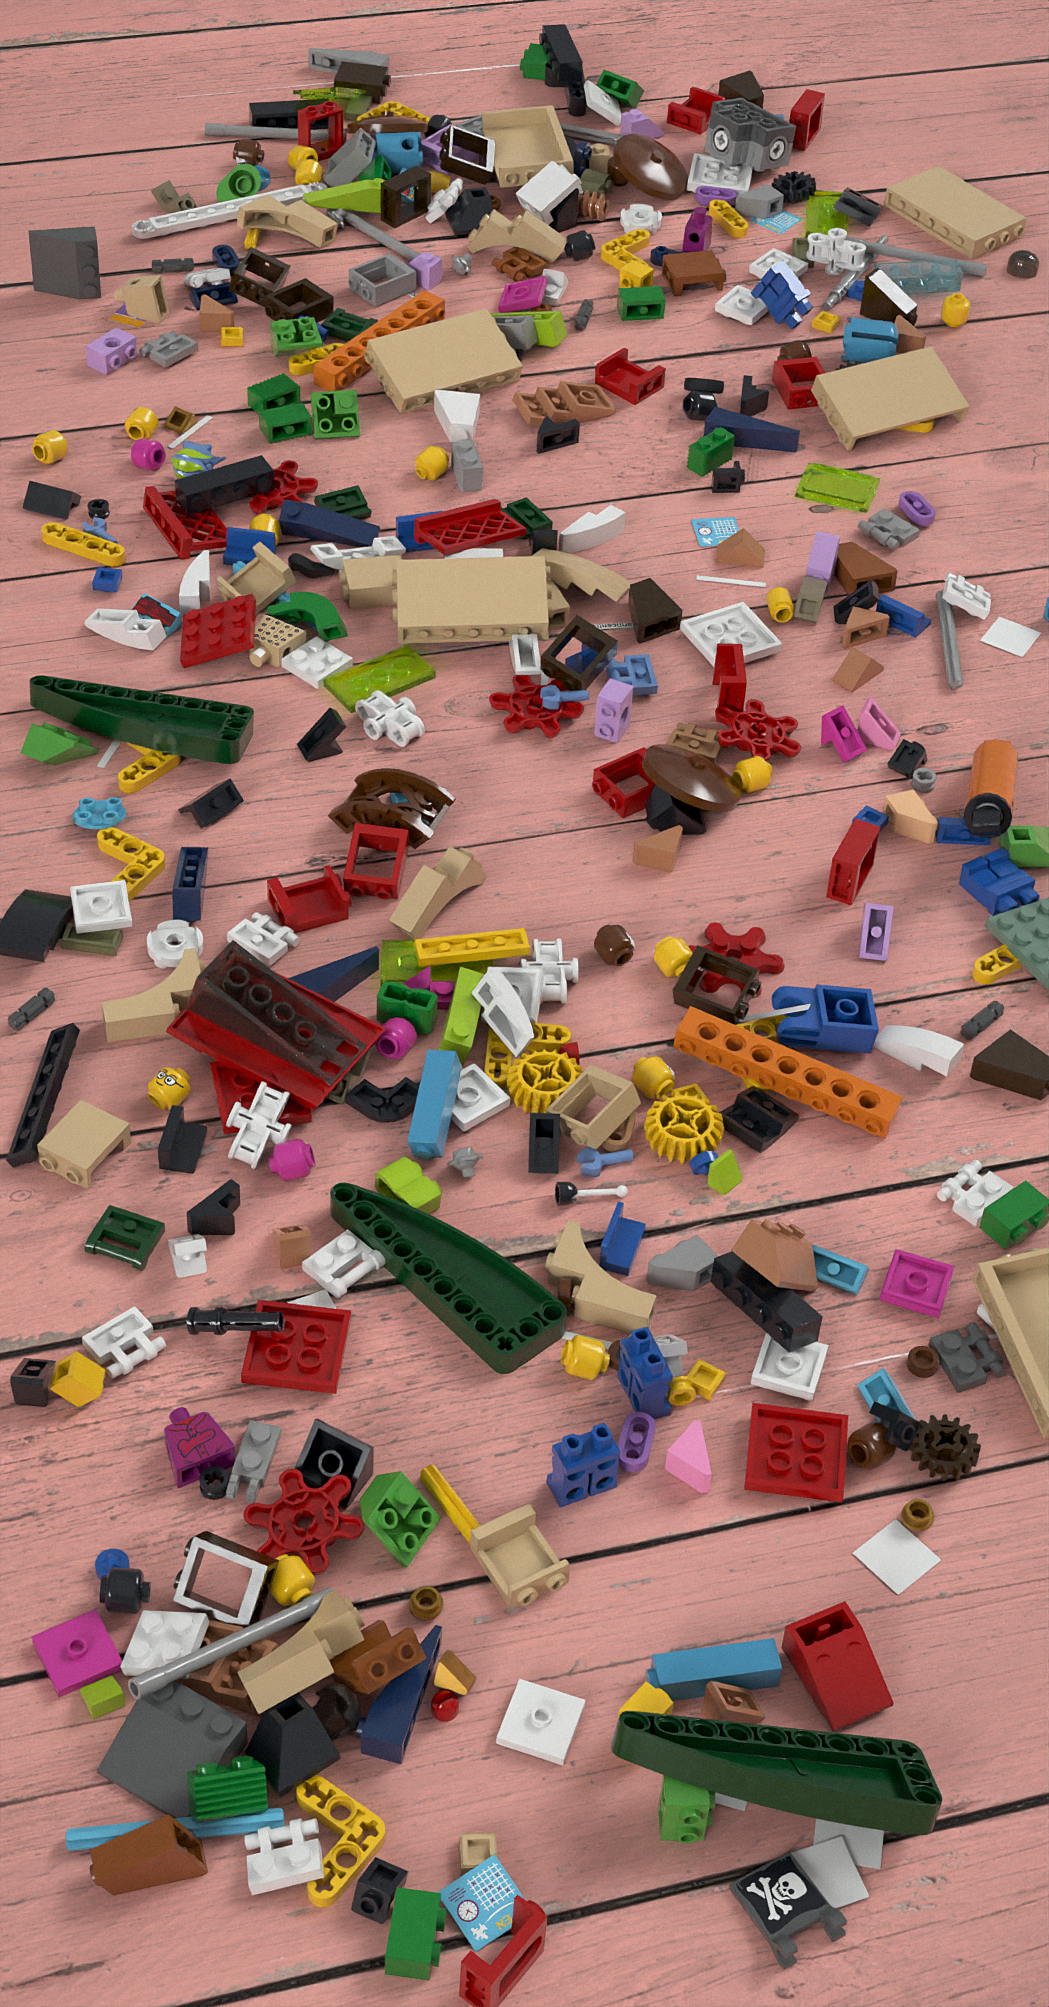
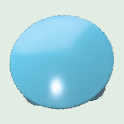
(99, 813)

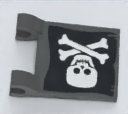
(785, 1903)

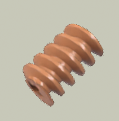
(593, 206)

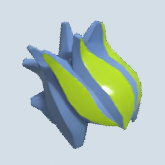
(194, 459)

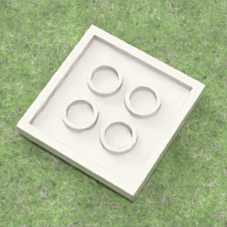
(715, 173)
(731, 626)

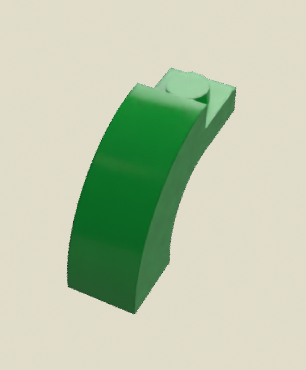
(312, 609)

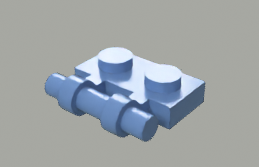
(638, 672)

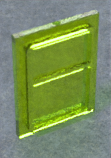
(332, 93)
(837, 487)

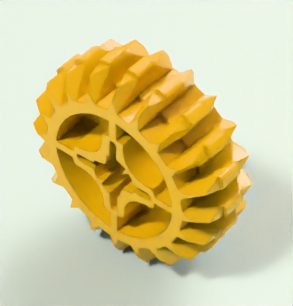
(540, 1079)
(686, 1119)

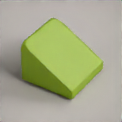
(724, 1173)
(102, 1697)

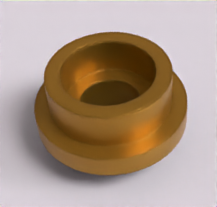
(917, 1508)
(429, 1595)

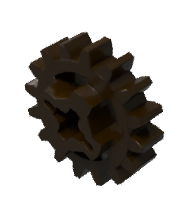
(945, 1447)

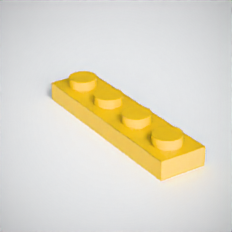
(472, 947)

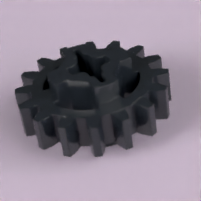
(795, 186)

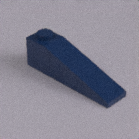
(753, 432)
(320, 524)
(190, 884)
(341, 975)
(395, 1710)

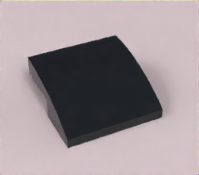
(858, 206)
(758, 1118)

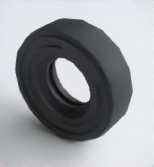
(701, 384)

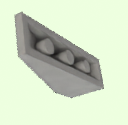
(330, 59)
(519, 331)

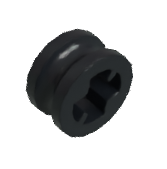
(98, 508)
(208, 1476)

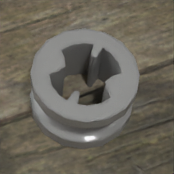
(923, 780)

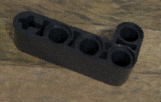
(573, 89)

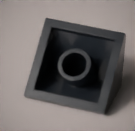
(335, 1453)

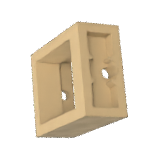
(590, 1083)

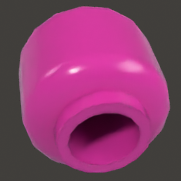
(148, 454)
(397, 1039)
(292, 1160)

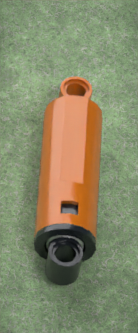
(991, 789)

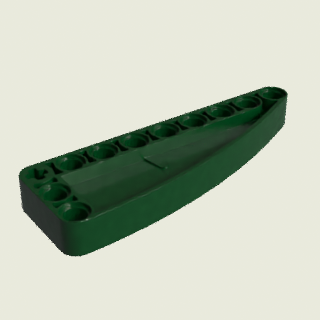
(148, 718)
(459, 1279)
(789, 1769)

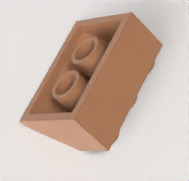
(778, 1254)

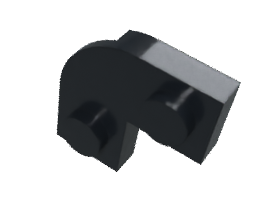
(384, 1106)

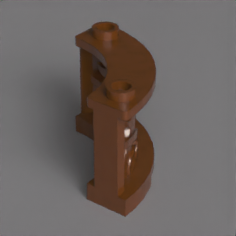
(366, 808)

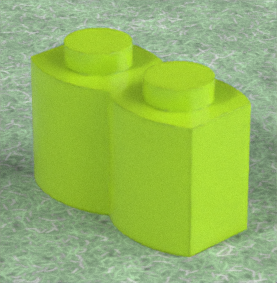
(406, 1183)

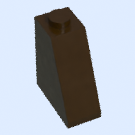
(742, 86)
(885, 300)
(652, 611)
(1013, 1066)

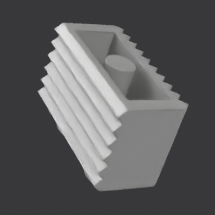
(467, 466)

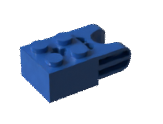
(835, 1020)

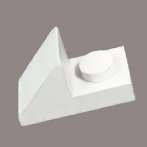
(555, 287)
(188, 1255)
(672, 1349)

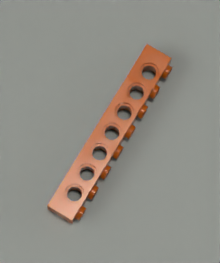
(348, 361)
(787, 1072)

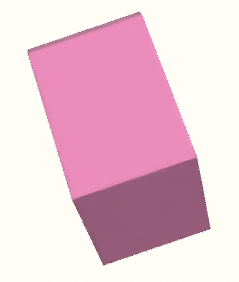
(876, 727)
(689, 1459)

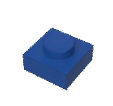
(856, 290)
(107, 579)
(872, 816)

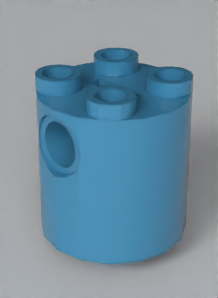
(399, 150)

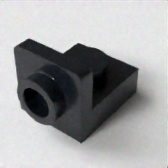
(727, 479)
(907, 758)
(900, 1426)
(377, 1890)

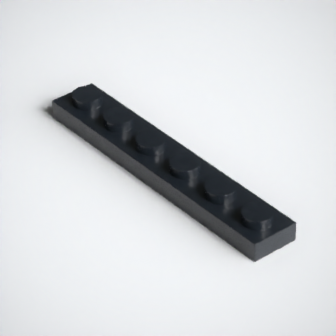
(43, 1095)

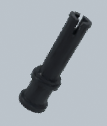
(221, 1321)

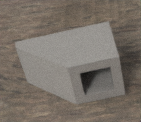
(760, 202)
(683, 1267)

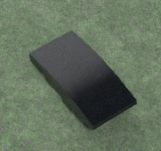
(34, 924)

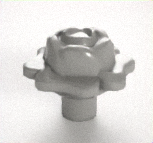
(337, 216)
(462, 264)
(464, 1160)

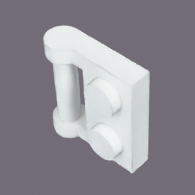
(337, 1258)

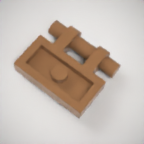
(696, 740)

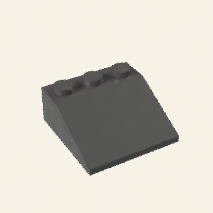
(65, 262)
(167, 1738)

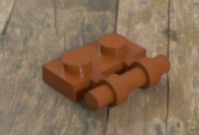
(523, 263)

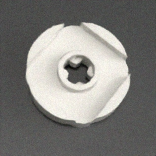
(640, 217)
(160, 942)

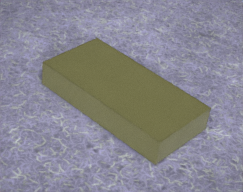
(358, 107)
(799, 249)
(99, 942)

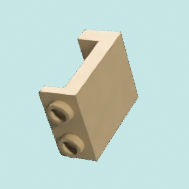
(263, 576)
(82, 1142)
(518, 1557)

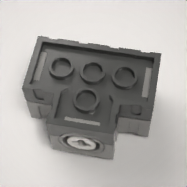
(748, 135)

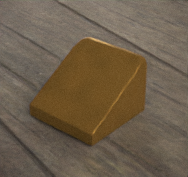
(180, 420)
(453, 1674)

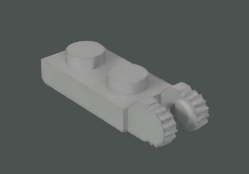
(254, 1459)

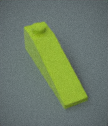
(354, 196)
(548, 325)
(461, 1015)

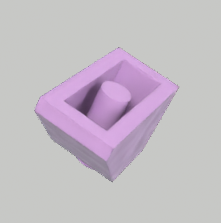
(638, 123)
(427, 269)
(823, 557)
(875, 931)

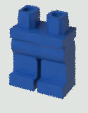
(783, 295)
(998, 882)
(644, 1374)
(581, 1463)

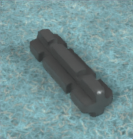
(172, 265)
(583, 314)
(31, 1009)
(982, 1020)

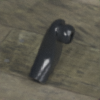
(308, 567)

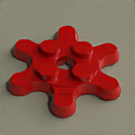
(286, 487)
(525, 716)
(771, 731)
(745, 949)
(301, 1502)

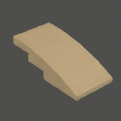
(587, 575)

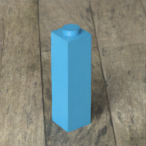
(434, 1104)
(738, 1664)

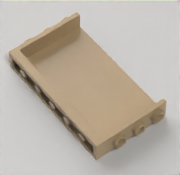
(525, 143)
(955, 212)
(447, 355)
(888, 395)
(471, 599)
(1018, 1306)

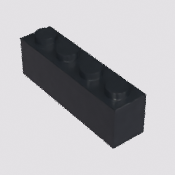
(561, 52)
(283, 114)
(224, 485)
(771, 1307)

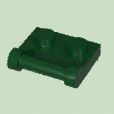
(346, 325)
(127, 1229)

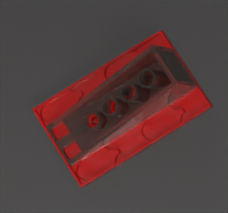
(272, 1027)

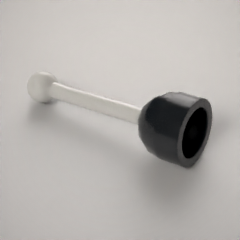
(567, 1193)

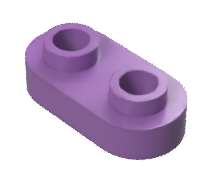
(705, 194)
(917, 508)
(636, 1444)

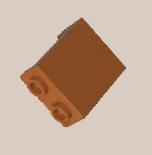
(692, 268)
(377, 1658)

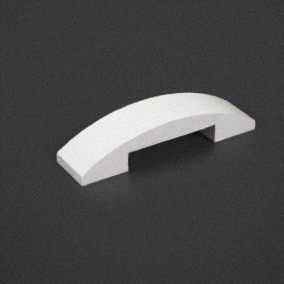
(381, 546)

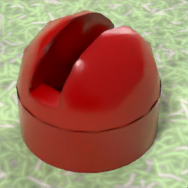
(572, 1051)
(448, 1708)

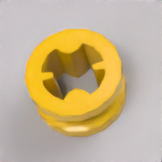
(681, 1391)

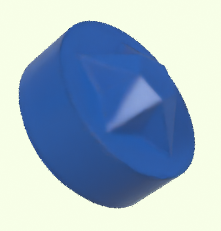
(701, 1162)
(109, 1559)

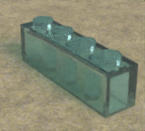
(924, 276)

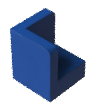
(581, 660)

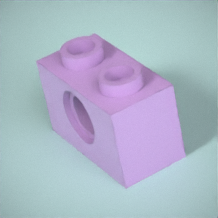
(111, 351)
(613, 710)

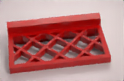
(172, 525)
(466, 527)

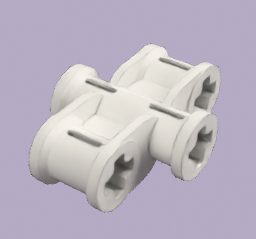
(836, 251)
(392, 719)
(549, 957)
(258, 1125)

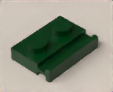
(346, 502)
(528, 515)

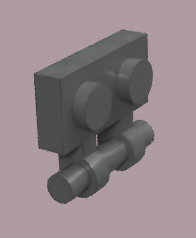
(959, 1361)

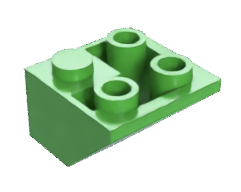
(294, 336)
(335, 414)
(56, 745)
(1027, 845)
(398, 1515)

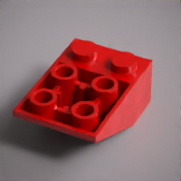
(837, 1665)

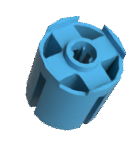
(869, 340)

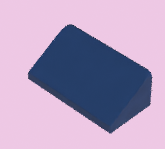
(217, 292)

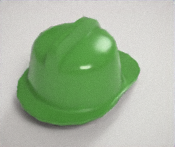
(239, 183)

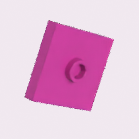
(522, 294)
(917, 1283)
(77, 1653)

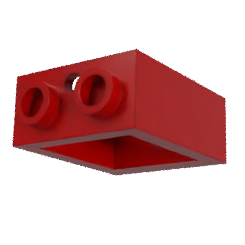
(807, 118)
(326, 148)
(796, 370)
(616, 771)
(376, 838)
(853, 861)

